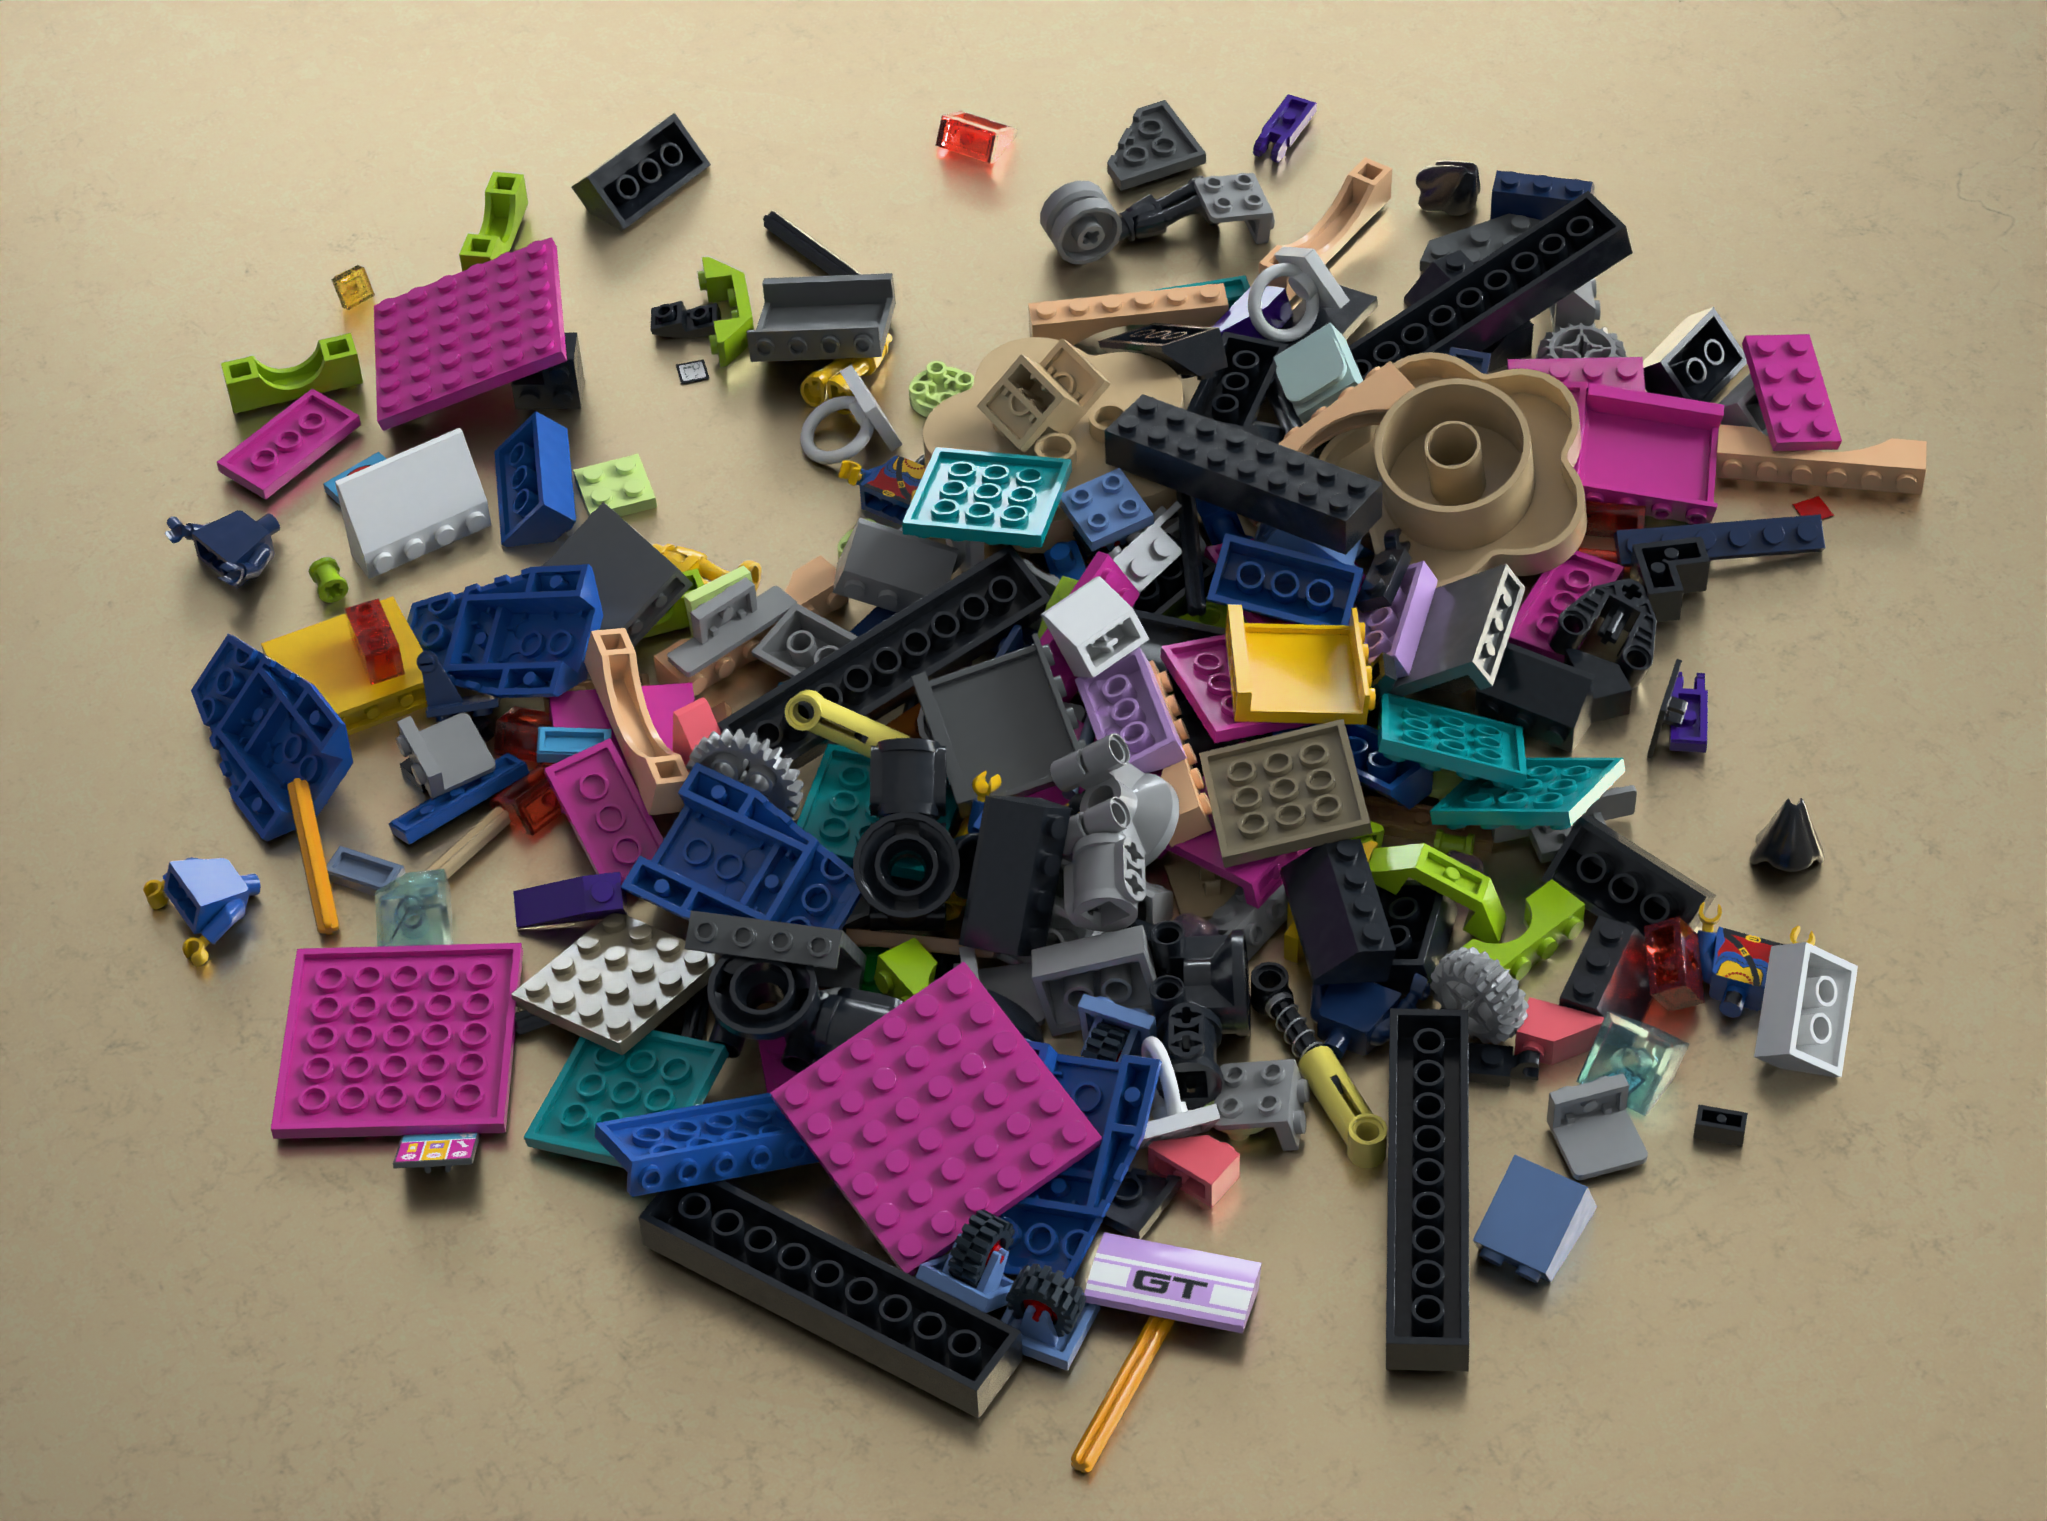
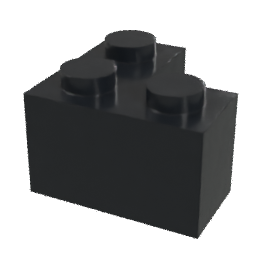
(556, 386)
(1669, 571)

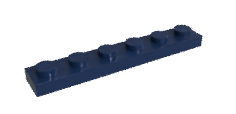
(1734, 538)

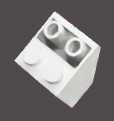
(1094, 628)

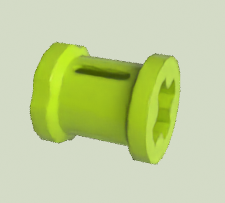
(330, 584)
(1448, 842)

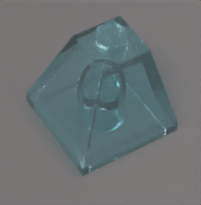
(415, 910)
(1638, 1051)

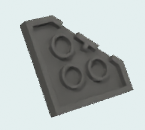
(1154, 147)
(1477, 240)

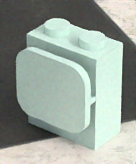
(1316, 371)

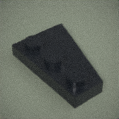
(1140, 1202)

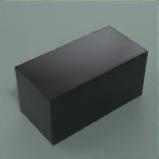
(1720, 1125)

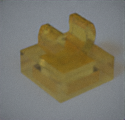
(353, 287)

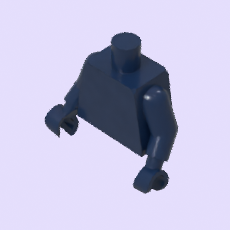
(231, 545)
(1359, 1013)

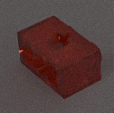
(374, 641)
(1674, 964)

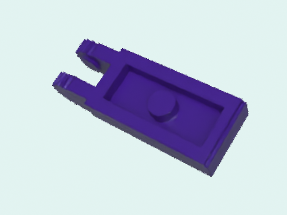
(1284, 126)
(1694, 728)

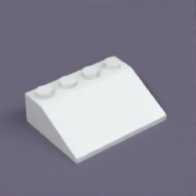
(412, 504)

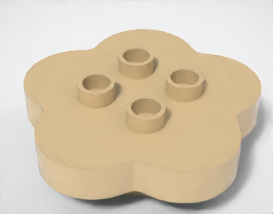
(962, 425)
(1474, 468)

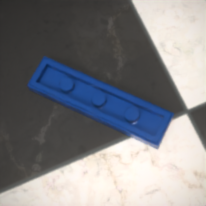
(449, 805)

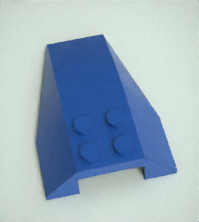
(514, 634)
(269, 733)
(742, 859)
(1064, 1214)

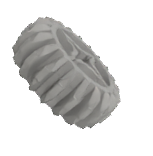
(1580, 343)
(1483, 988)

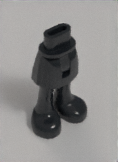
(1153, 216)

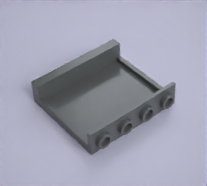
(823, 317)
(630, 574)
(1465, 631)
(1002, 721)
(830, 951)

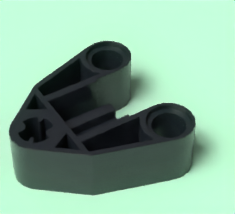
(1623, 606)

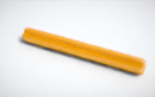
(313, 856)
(1120, 1393)

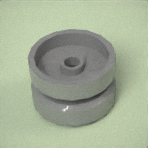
(1080, 222)

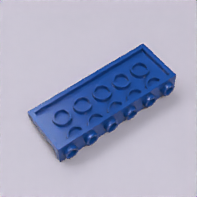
(703, 1144)

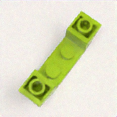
(721, 285)
(1448, 877)

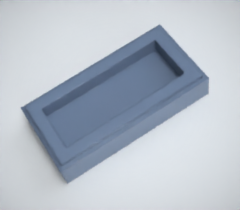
(361, 870)

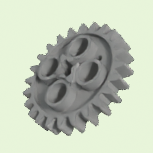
(767, 769)

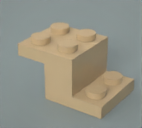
(1043, 395)

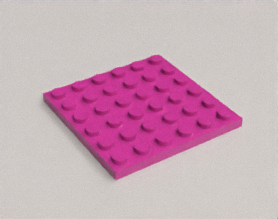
(468, 333)
(398, 1041)
(935, 1118)

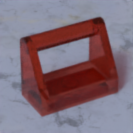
(974, 136)
(1606, 519)
(518, 732)
(536, 803)

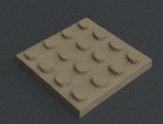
(1284, 793)
(616, 982)

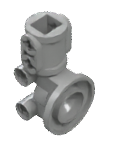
(1119, 831)

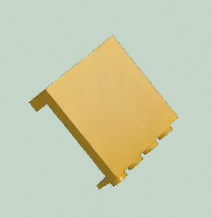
(331, 663)
(1298, 671)

